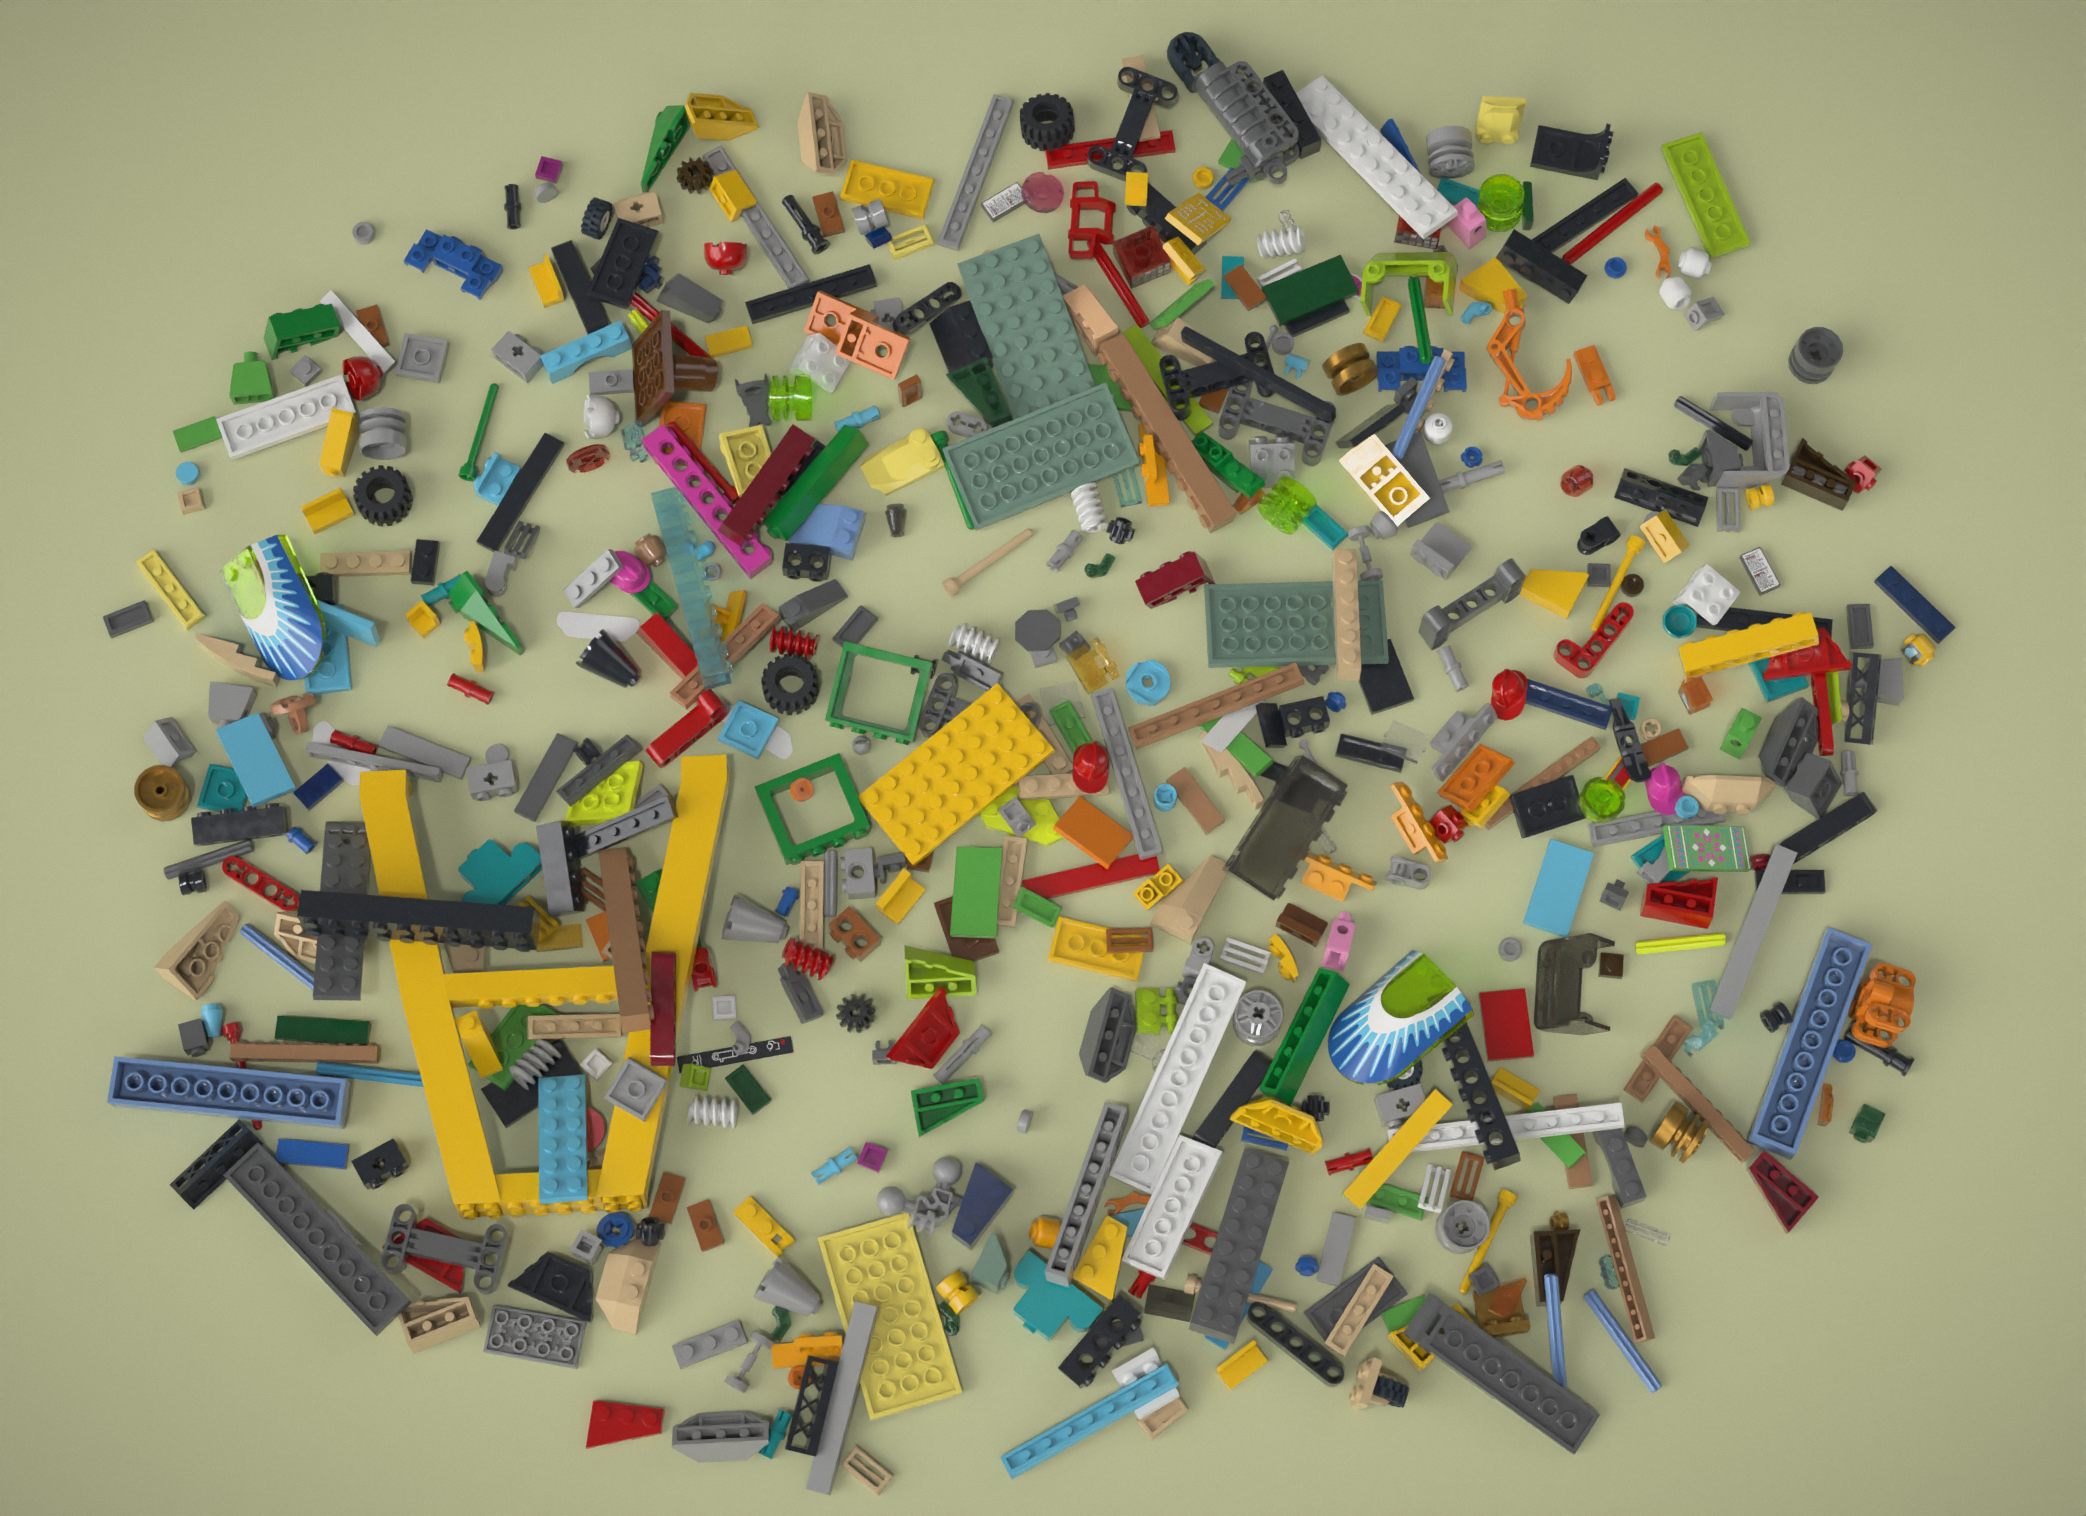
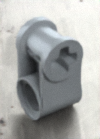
(1406, 873)
(1196, 959)

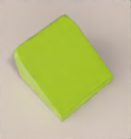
(695, 1077)

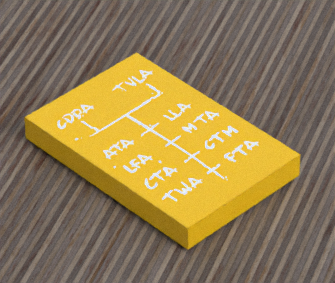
(1198, 218)

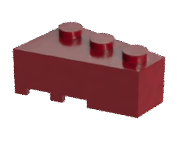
(1173, 579)
(1782, 1190)

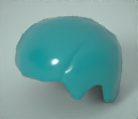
(1679, 621)

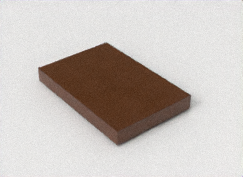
(963, 947)

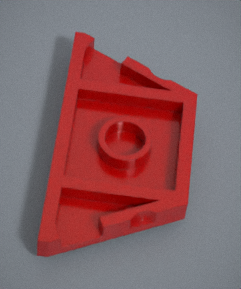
(1813, 660)
(928, 1034)
(446, 1273)

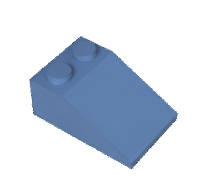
(832, 527)

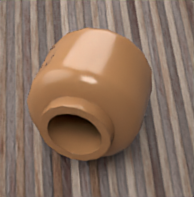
(650, 550)

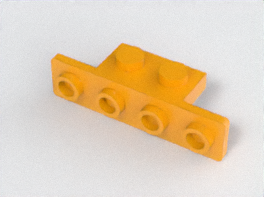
(1153, 471)
(730, 617)
(1413, 825)
(1333, 878)
(795, 1354)

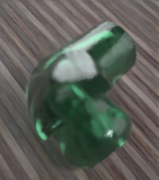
(1684, 459)
(1101, 569)
(952, 1320)
(783, 1323)

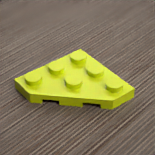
(609, 798)
(1039, 810)

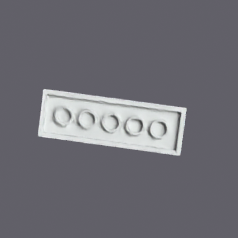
(284, 417)
(1172, 1207)

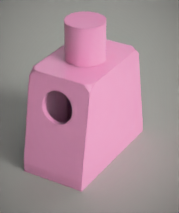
(1468, 221)
(1339, 942)

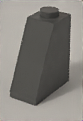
(690, 299)

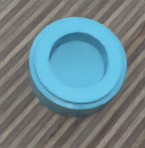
(187, 473)
(1686, 807)

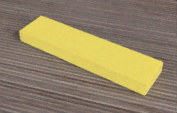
(170, 589)

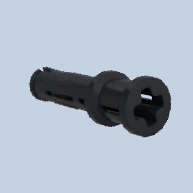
(809, 230)
(1889, 1056)

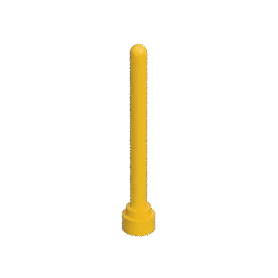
(1634, 546)
(1505, 1200)

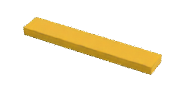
(1397, 1149)

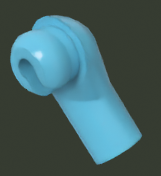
(1476, 309)
(705, 549)

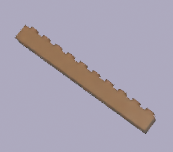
(1554, 772)
(304, 1053)
(1697, 1103)
(1625, 1269)

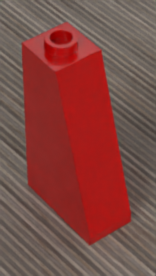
(668, 645)

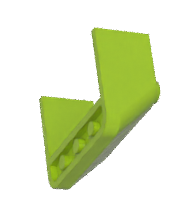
(1436, 265)

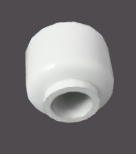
(1694, 263)
(1675, 293)
(1437, 428)

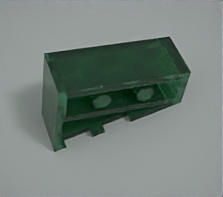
(981, 391)

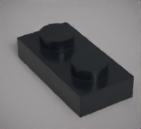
(425, 562)

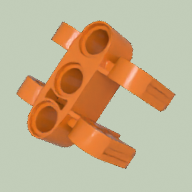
(1881, 1004)

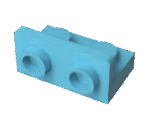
(496, 479)

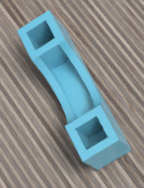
(604, 342)

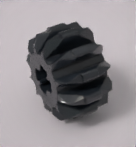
(845, 1013)

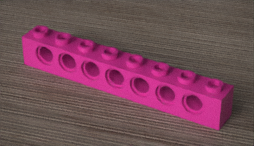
(655, 444)

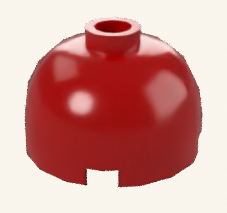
(725, 256)
(362, 376)

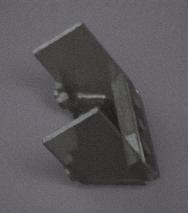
(1560, 984)

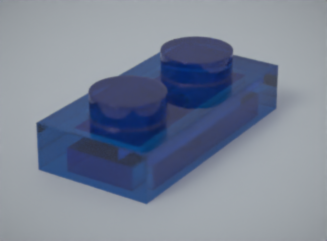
(318, 787)

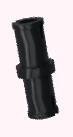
(512, 206)

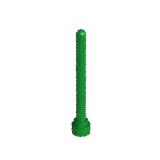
(940, 439)
(468, 470)

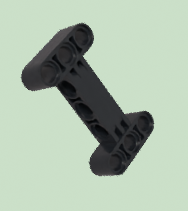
(1132, 123)
(1210, 376)

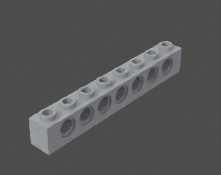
(1086, 1194)

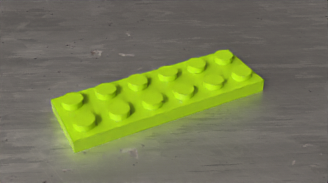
(1705, 195)

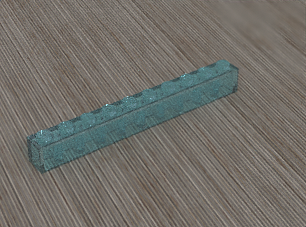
(690, 587)

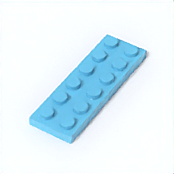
(562, 1139)

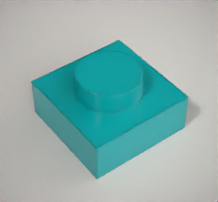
(1630, 704)

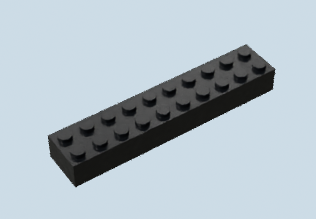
(419, 920)

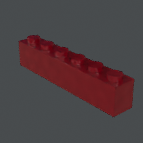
(766, 484)

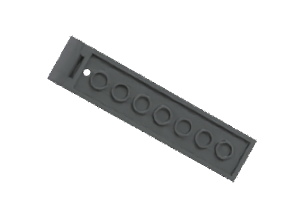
(344, 870)
(1501, 1373)

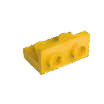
(1486, 808)

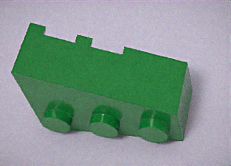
(300, 327)
(944, 1102)

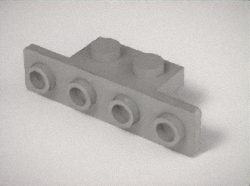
(1459, 737)

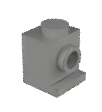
(586, 1247)

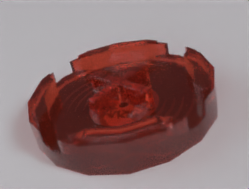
(588, 458)

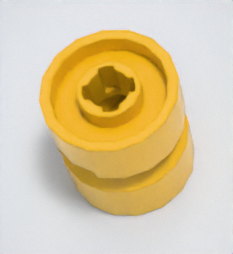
(958, 1292)

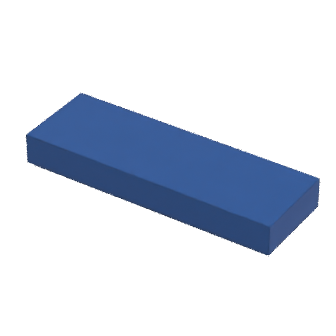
(312, 1154)

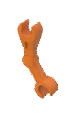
(1663, 251)
(1121, 1203)

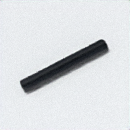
(1713, 423)

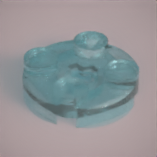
(1708, 1034)

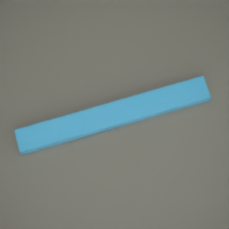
(1089, 1421)

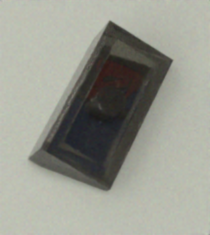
(1169, 1303)

